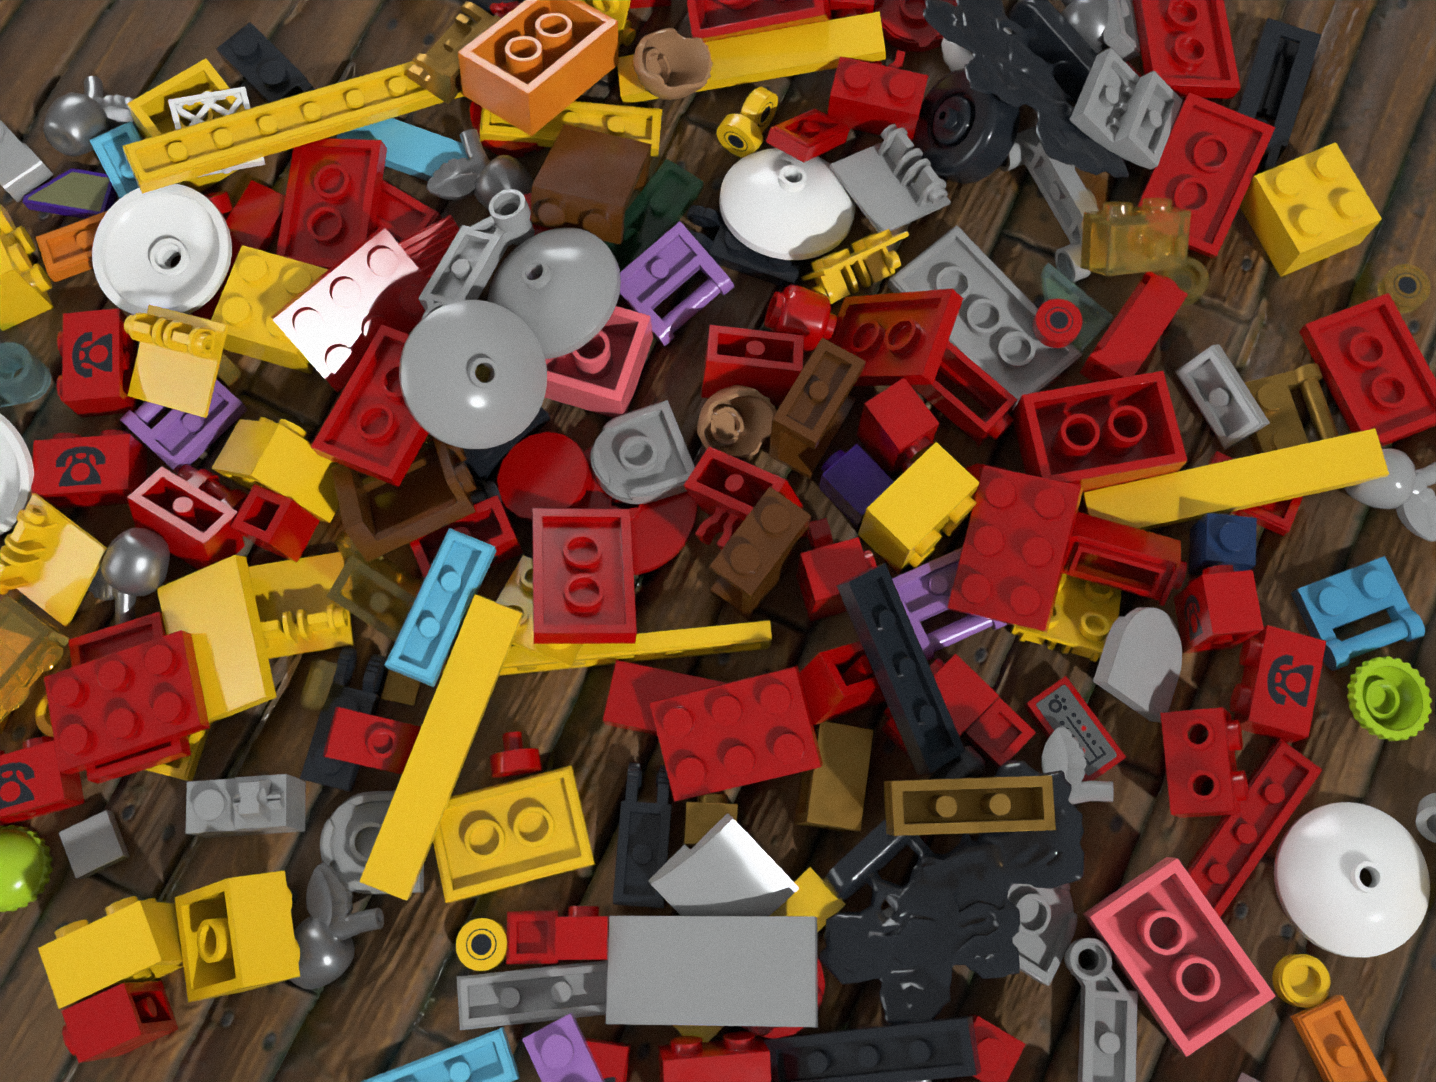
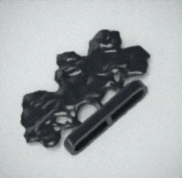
(1029, 69)
(952, 904)

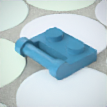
(1352, 597)

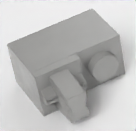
(245, 806)

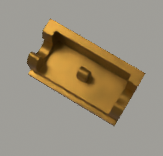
(439, 67)
(835, 793)

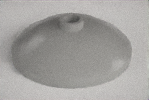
(560, 286)
(441, 379)

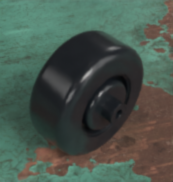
(964, 130)

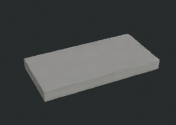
(993, 317)
(712, 971)

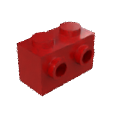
(1194, 765)

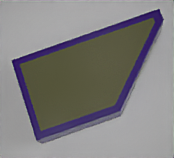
(73, 194)

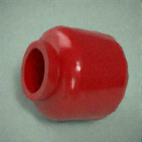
(801, 313)

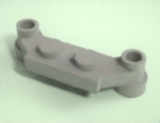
(1062, 192)
(478, 251)
(1106, 1016)

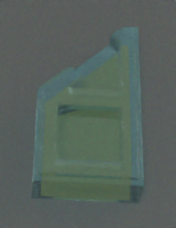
(1094, 316)

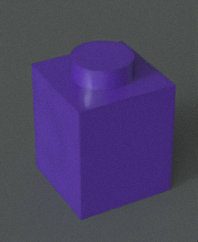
(853, 482)

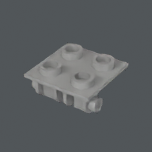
(892, 181)

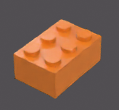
(538, 60)

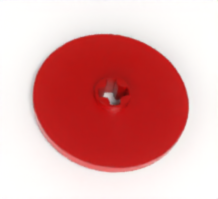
(657, 527)

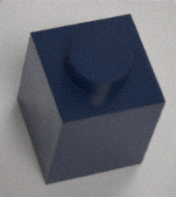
(1222, 541)

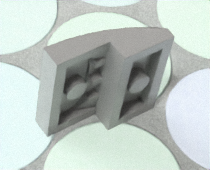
(1126, 110)
(723, 876)

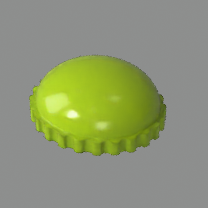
(1389, 698)
(22, 867)

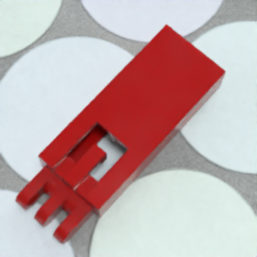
(638, 685)

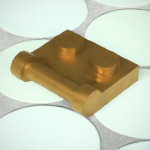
(1278, 406)

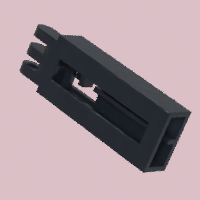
(1277, 81)

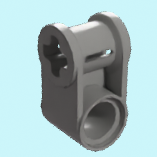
(19, 166)

